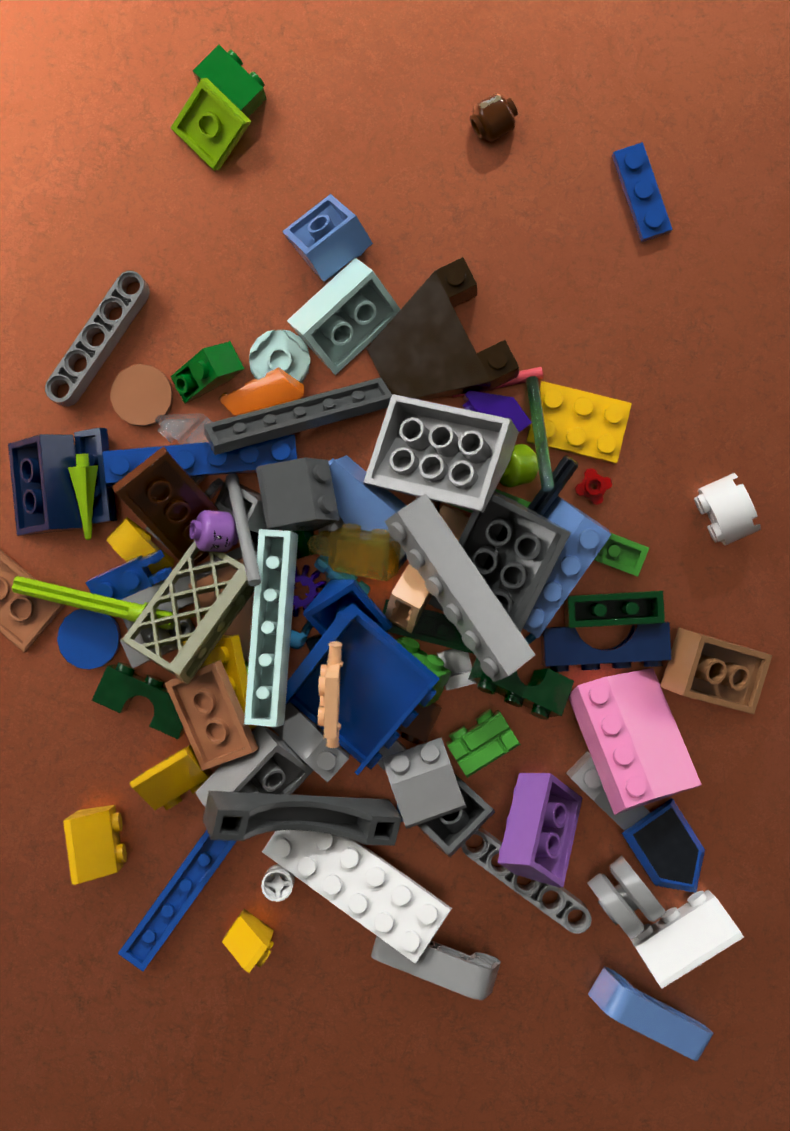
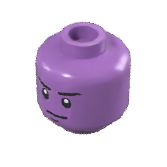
(214, 531)

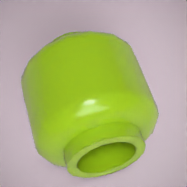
(521, 468)

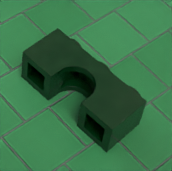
(121, 685)
(544, 693)

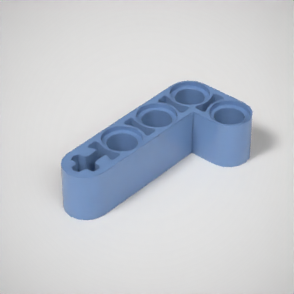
(648, 1015)

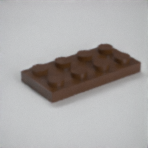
(165, 501)

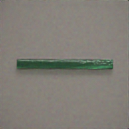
(539, 432)

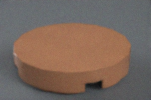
(141, 395)

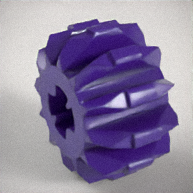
(313, 588)

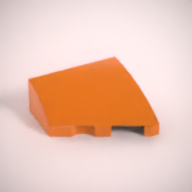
(268, 391)

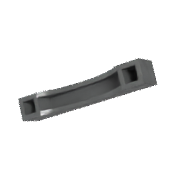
(249, 814)

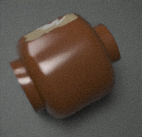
(493, 117)

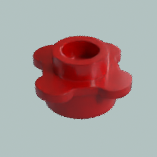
(595, 495)

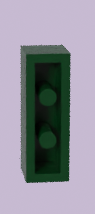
(614, 609)

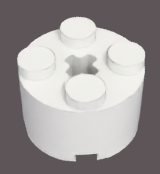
(728, 510)

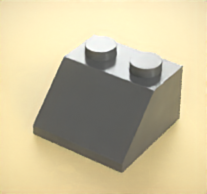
(297, 494)

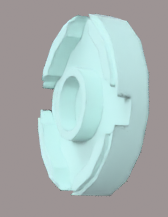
(280, 350)

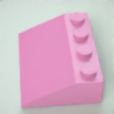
(633, 739)

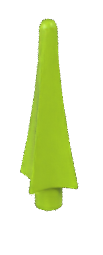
(84, 483)

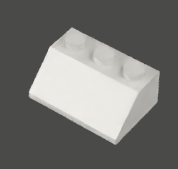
(686, 937)

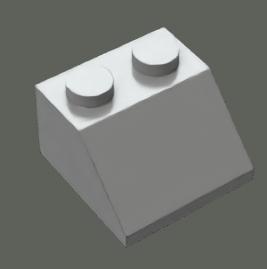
(423, 783)

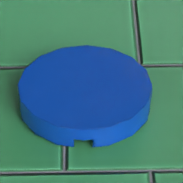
(88, 639)

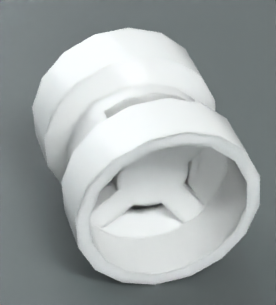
(275, 887)

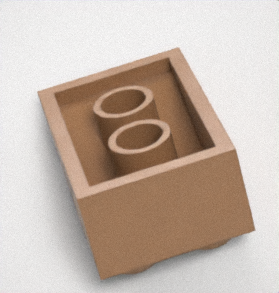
(716, 671)

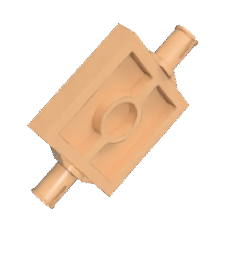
(330, 695)

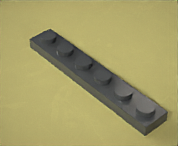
(297, 415)

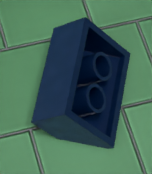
(42, 484)

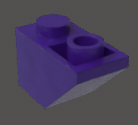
(498, 406)

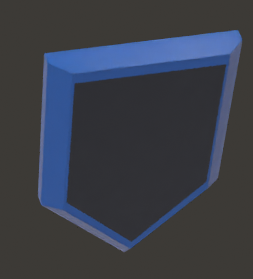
(667, 848)

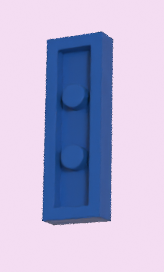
(642, 192)

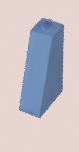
(362, 502)

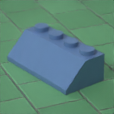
(580, 550)

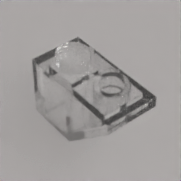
(183, 427)

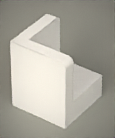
(460, 665)

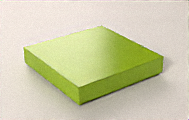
(210, 124)

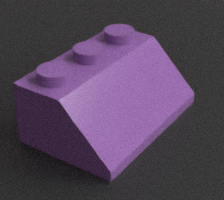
(540, 829)

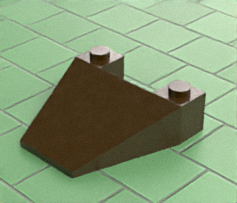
(426, 348)

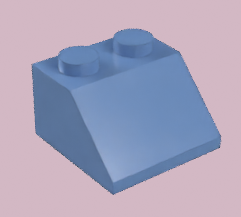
(328, 237)

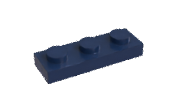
(95, 442)

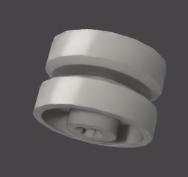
(625, 898)

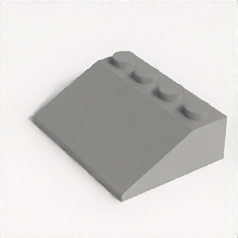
(441, 452)

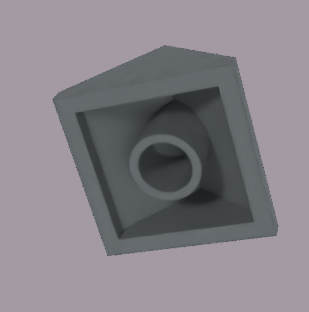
(457, 827)

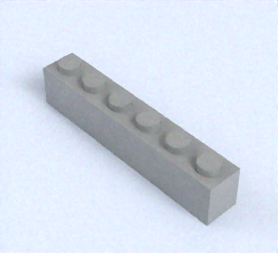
(459, 588)

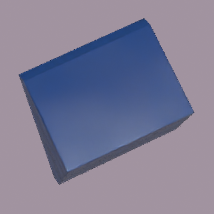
(335, 598)

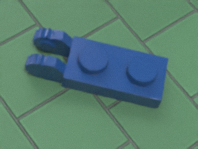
(128, 577)

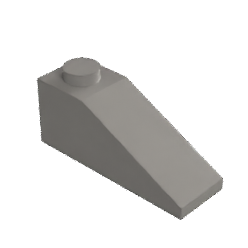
(309, 743)
(587, 778)

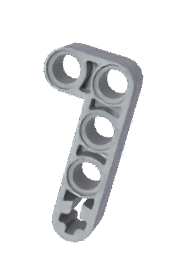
(446, 967)

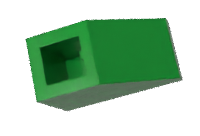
(207, 371)

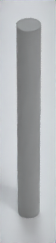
(243, 530)

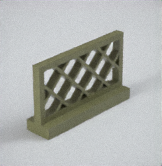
(209, 629)

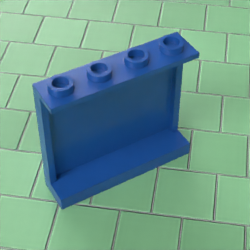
(377, 685)

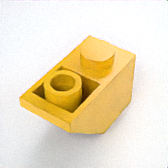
(249, 941)

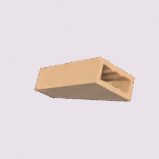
(410, 593)

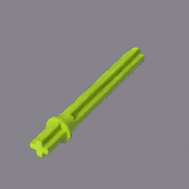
(84, 600)

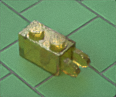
(359, 551)

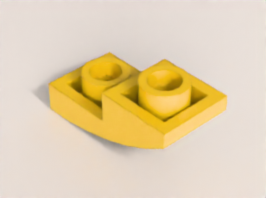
(132, 541)

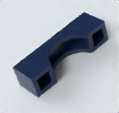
(643, 643)

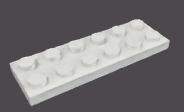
(362, 887)

